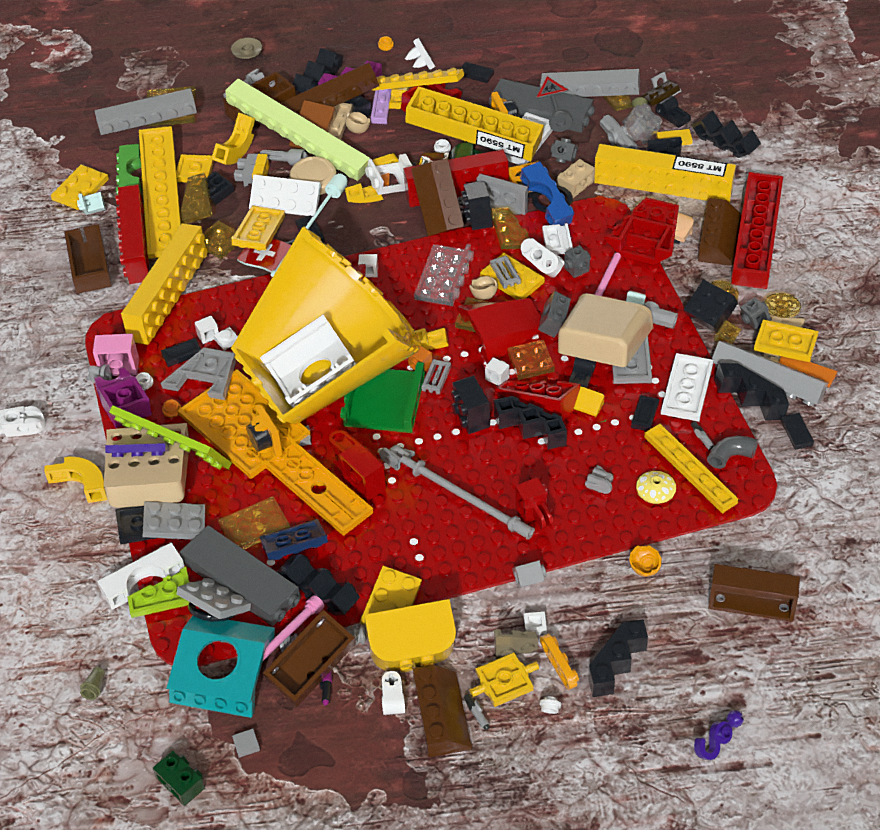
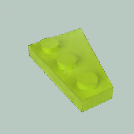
(160, 596)

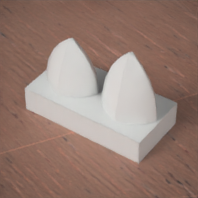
(421, 54)

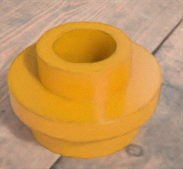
(385, 43)

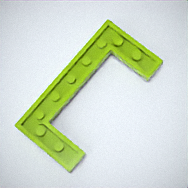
(187, 444)

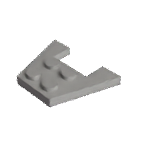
(205, 366)

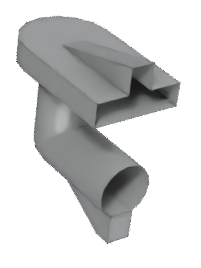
(103, 371)
(390, 455)
(600, 480)

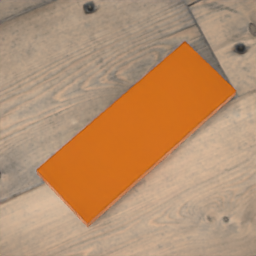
(811, 369)

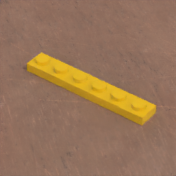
(419, 79)
(691, 468)

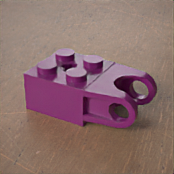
(123, 393)

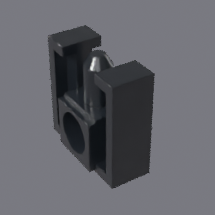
(219, 186)

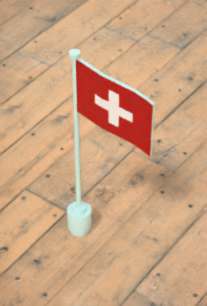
(277, 250)

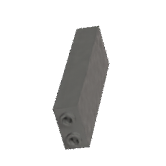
(525, 101)
(232, 567)

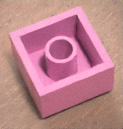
(117, 352)

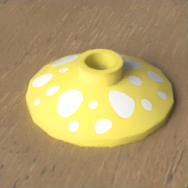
(653, 492)

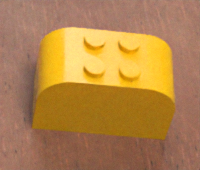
(411, 636)

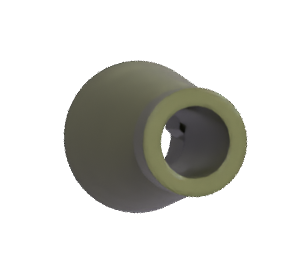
(93, 683)

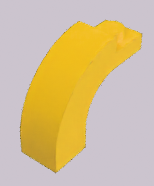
(238, 142)
(82, 471)

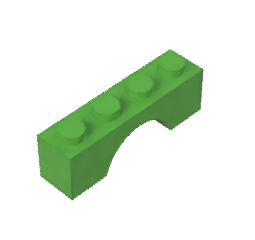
(129, 161)

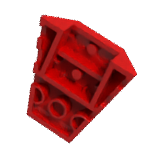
(647, 232)
(502, 324)

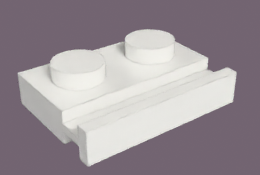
(557, 238)

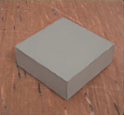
(246, 743)

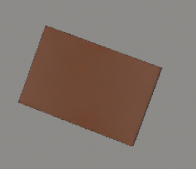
(318, 114)

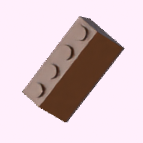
(437, 197)
(719, 233)
(441, 710)

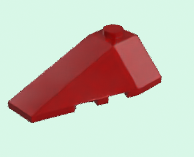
(552, 398)

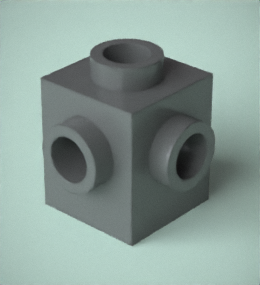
(569, 152)
(577, 261)
(754, 312)

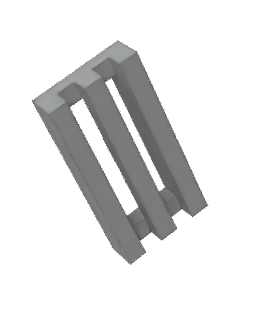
(516, 279)
(433, 387)

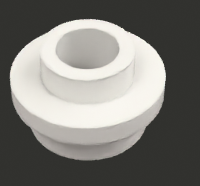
(442, 146)
(144, 380)
(550, 705)

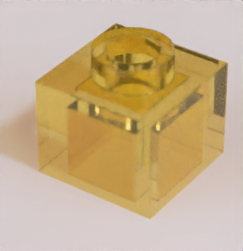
(727, 329)

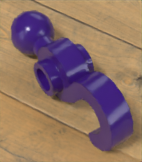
(720, 733)

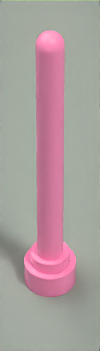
(600, 290)
(313, 606)

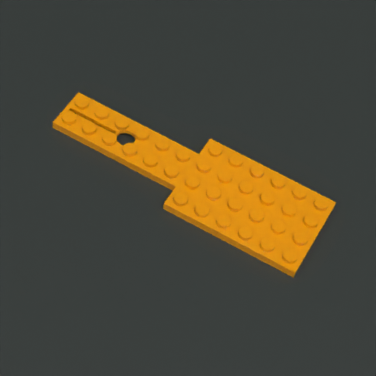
(224, 426)

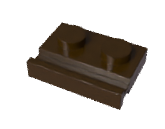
(661, 92)

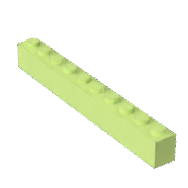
(297, 129)

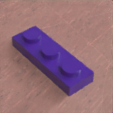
(137, 449)

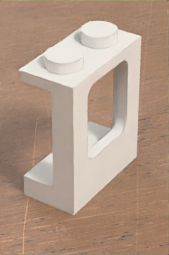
(377, 182)

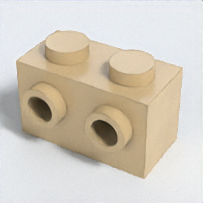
(577, 177)

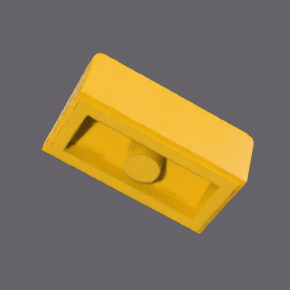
(589, 401)

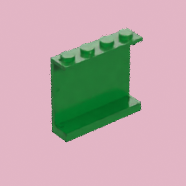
(385, 401)

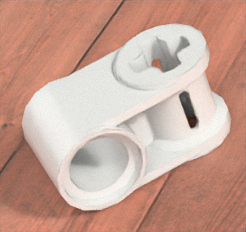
(392, 694)

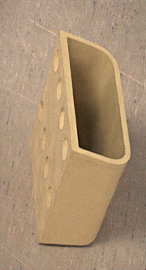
(604, 330)
(146, 477)

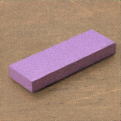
(381, 106)

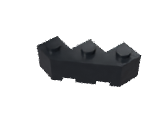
(326, 62)
(725, 135)
(752, 390)
(531, 421)
(319, 582)
(616, 656)

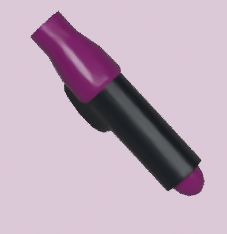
(325, 686)

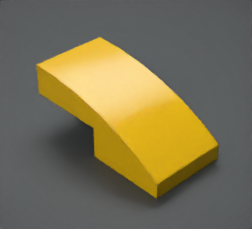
(396, 95)
(362, 195)
(432, 339)

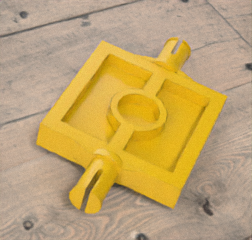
(504, 679)

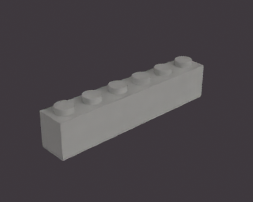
(598, 82)
(145, 111)
(790, 380)

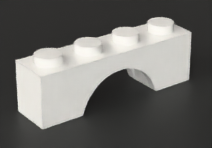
(120, 583)

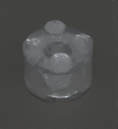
(642, 123)

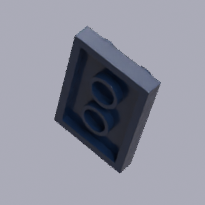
(293, 539)

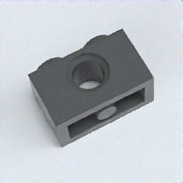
(554, 314)

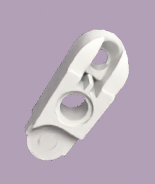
(533, 250)
(21, 421)

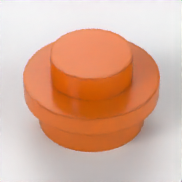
(171, 408)

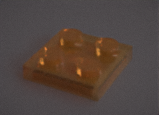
(531, 359)

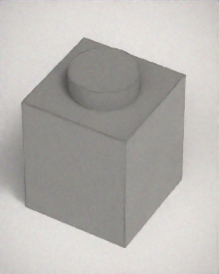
(529, 574)

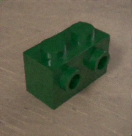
(179, 777)

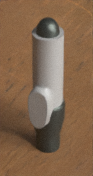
(702, 435)
(476, 709)

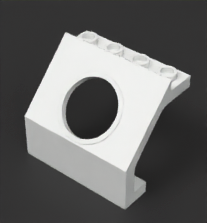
(302, 349)

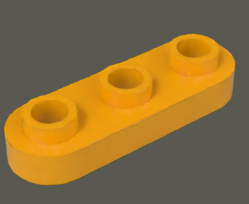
(559, 661)

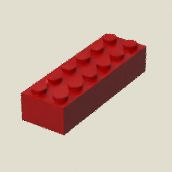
(464, 171)
(132, 233)

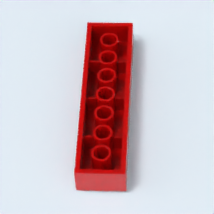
(757, 230)

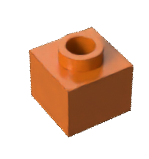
(423, 356)

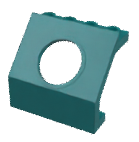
(232, 693)

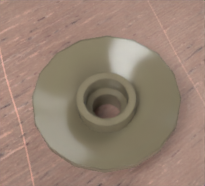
(246, 48)

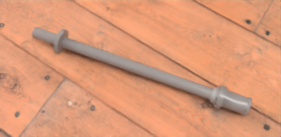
(513, 523)

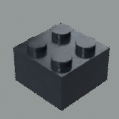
(477, 205)
(710, 306)
(470, 405)

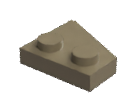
(516, 642)

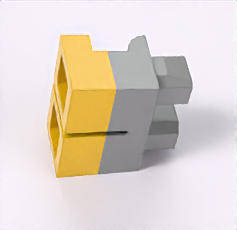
(253, 165)

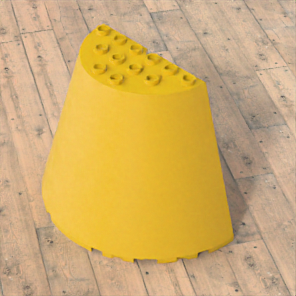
(312, 284)

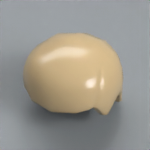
(357, 122)
(484, 287)

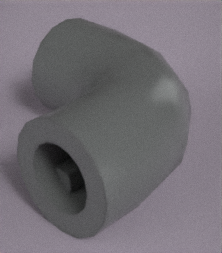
(730, 447)

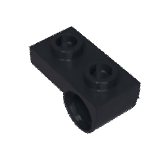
(360, 105)
(670, 111)
(665, 145)
(582, 372)

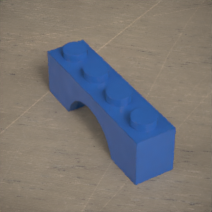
(538, 180)

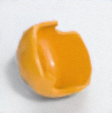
(645, 560)

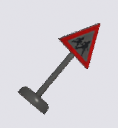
(559, 120)

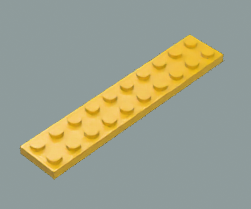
(159, 188)

